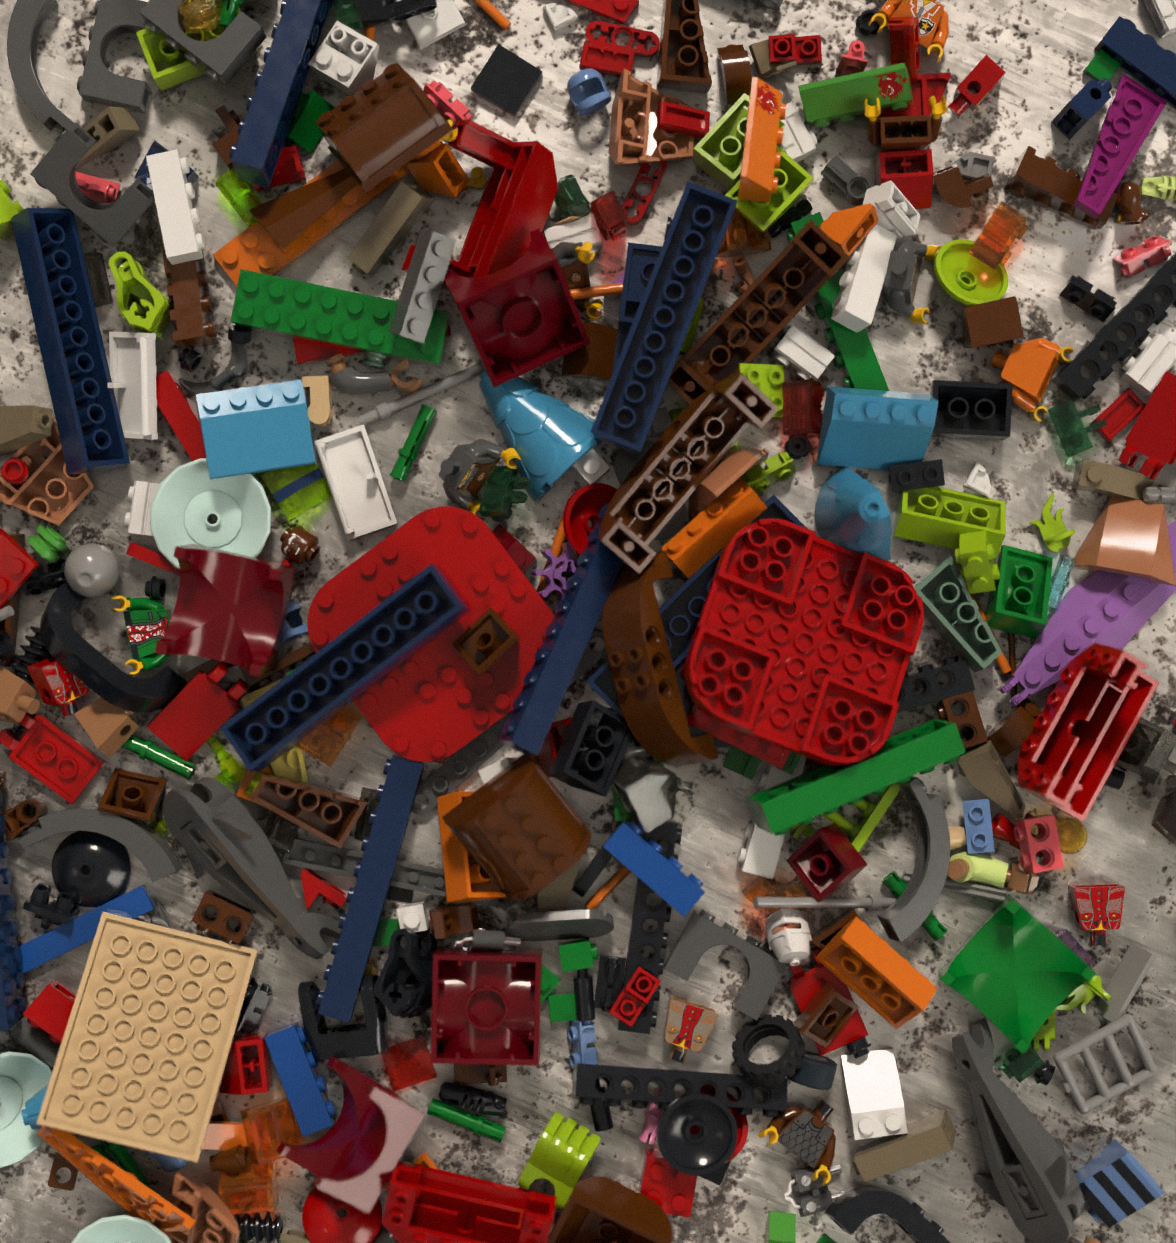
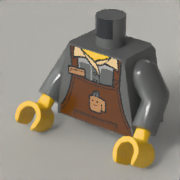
(573, 263)
(903, 277)
(470, 468)

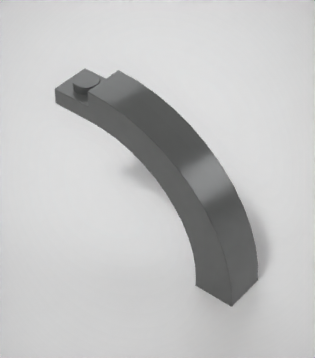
(22, 44)
(131, 832)
(930, 868)

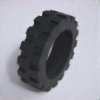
(776, 1070)

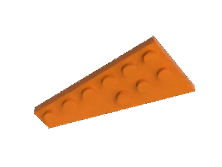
(119, 1185)

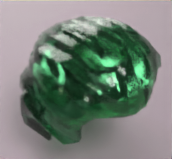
(570, 198)

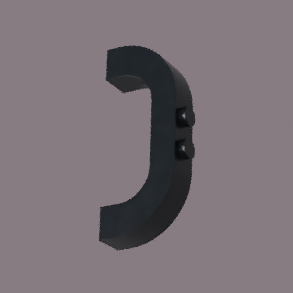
(93, 667)
(862, 1202)

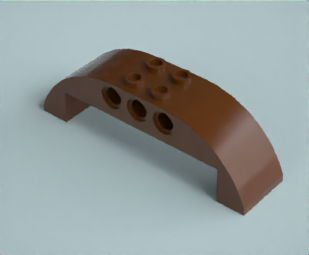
(759, 312)
(679, 464)
(645, 669)

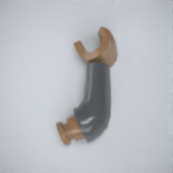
(354, 382)

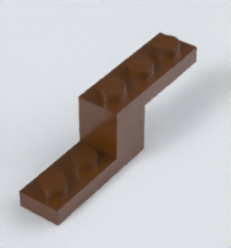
(283, 665)

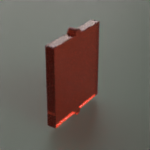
(408, 1063)

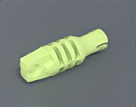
(1159, 187)

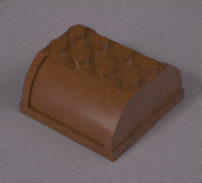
(382, 127)
(520, 829)
(608, 1212)

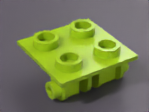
(768, 380)

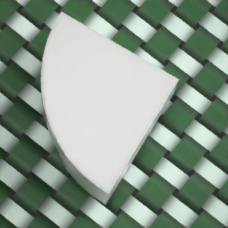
(559, 15)
(978, 480)

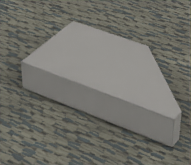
(974, 165)

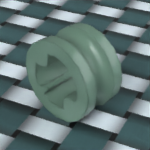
(374, 360)

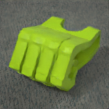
(137, 283)
(560, 1157)

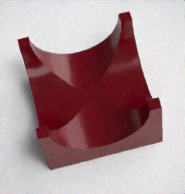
(520, 313)
(228, 608)
(486, 1007)
(364, 1142)

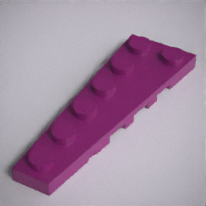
(1122, 134)

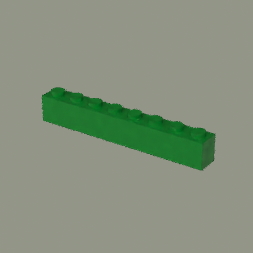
(852, 349)

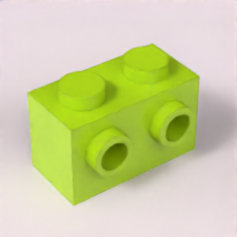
(977, 562)

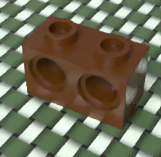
(968, 717)
(225, 910)

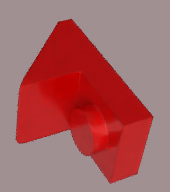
(314, 885)

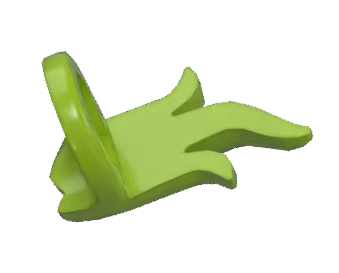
(1053, 531)
(1083, 995)

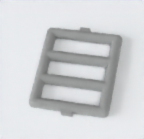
(1082, 1047)

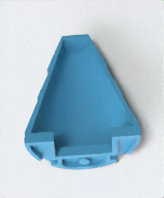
(541, 430)
(853, 514)

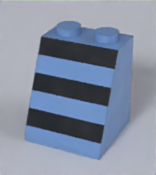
(1116, 1185)

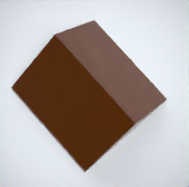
(991, 323)
(595, 359)
(485, 641)
(133, 795)
(825, 1015)

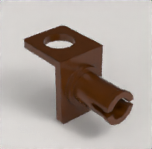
(58, 1163)

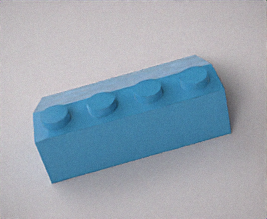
(875, 428)
(255, 429)

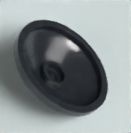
(108, 864)
(707, 1147)

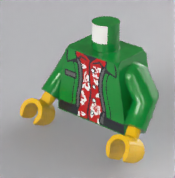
(145, 625)

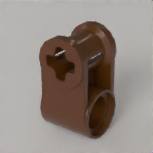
(19, 819)

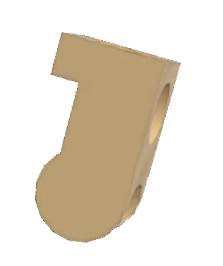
(320, 399)

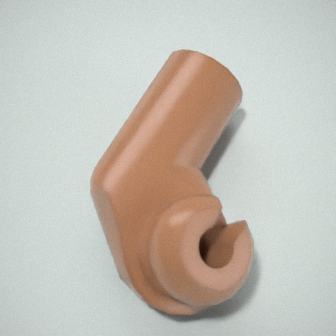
(744, 272)

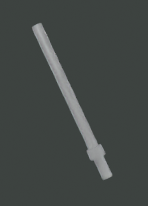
(384, 410)
(871, 902)

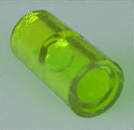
(238, 195)

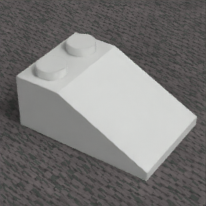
(873, 1094)

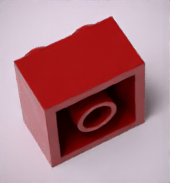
(666, 1185)

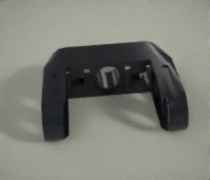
(384, 12)
(345, 1040)

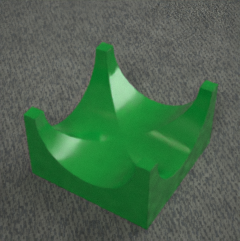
(1015, 972)

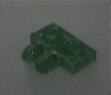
(1071, 427)
(500, 493)

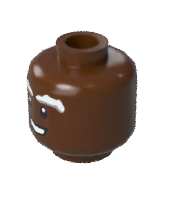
(300, 544)

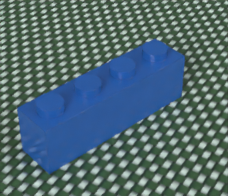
(653, 868)
(300, 1078)

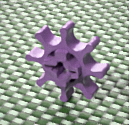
(553, 572)

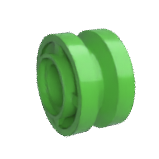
(48, 543)

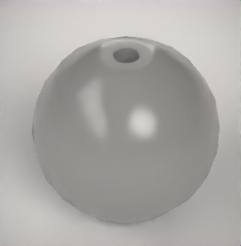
(91, 570)

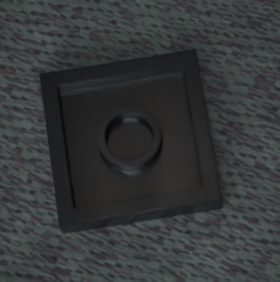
(506, 80)

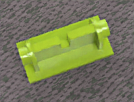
(779, 469)

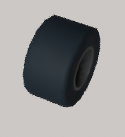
(815, 1072)

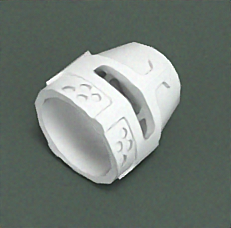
(788, 942)

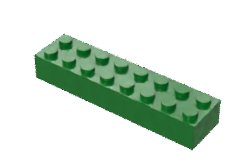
(332, 317)
(832, 786)

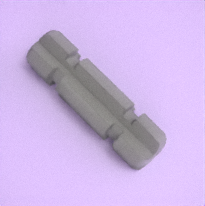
(1161, 495)

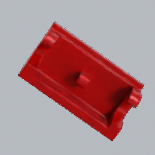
(905, 43)
(288, 169)

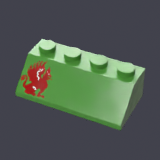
(845, 95)

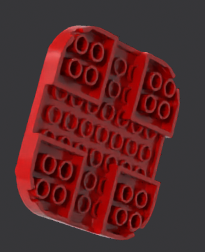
(804, 642)
(434, 696)

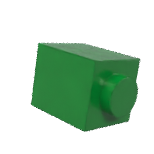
(577, 954)

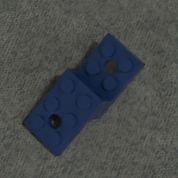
(634, 285)

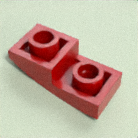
(801, 49)
(634, 996)

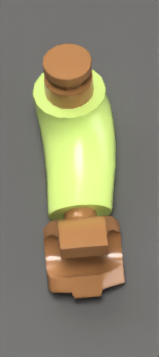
(991, 871)

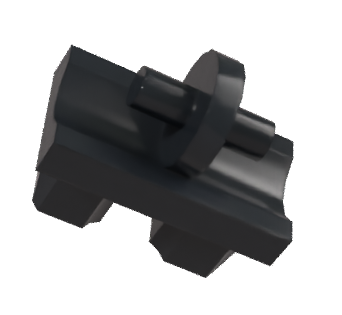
(51, 909)

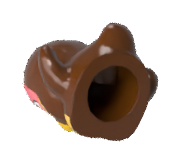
(1129, 204)

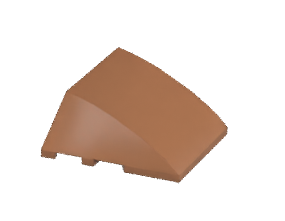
(634, 125)
(725, 473)
(48, 488)
(1129, 541)
(213, 1218)

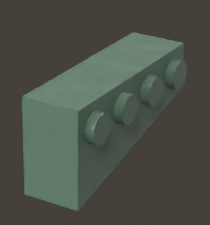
(957, 615)

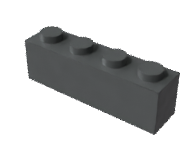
(422, 286)

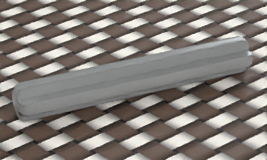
(966, 888)

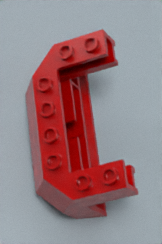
(511, 205)
(1084, 728)
(457, 1208)

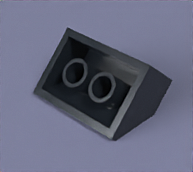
(972, 410)
(592, 748)

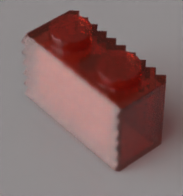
(609, 216)
(802, 408)

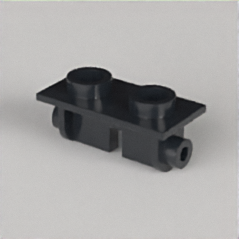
(1078, 292)
(916, 475)
(40, 581)
(609, 981)
(255, 997)

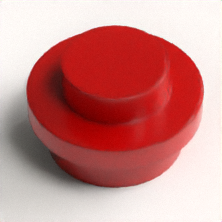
(15, 471)

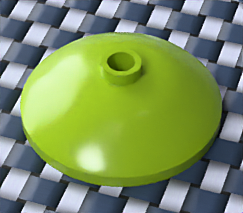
(966, 276)

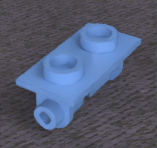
(978, 826)
(579, 1035)

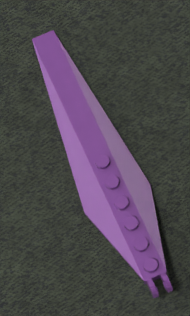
(1098, 610)

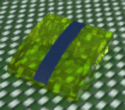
(298, 488)

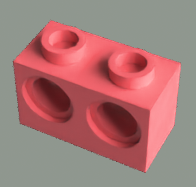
(1045, 841)

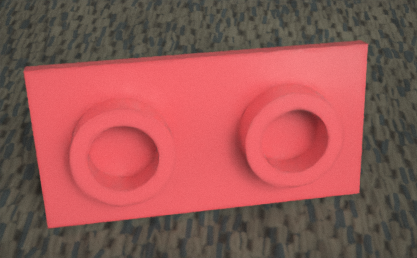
(853, 61)
(440, 96)
(97, 188)
(1153, 251)

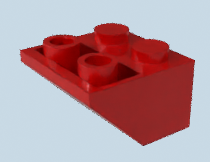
(910, 173)
(51, 1010)
(247, 1066)

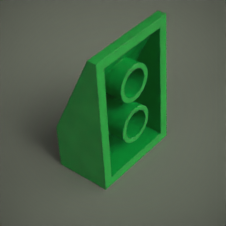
(1020, 593)

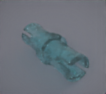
(1060, 579)

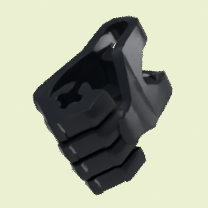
(394, 984)

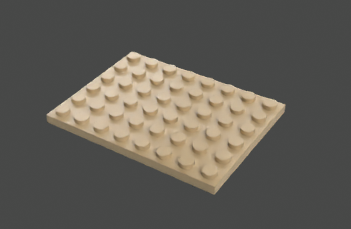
(148, 1037)

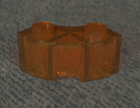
(998, 235)
(763, 888)

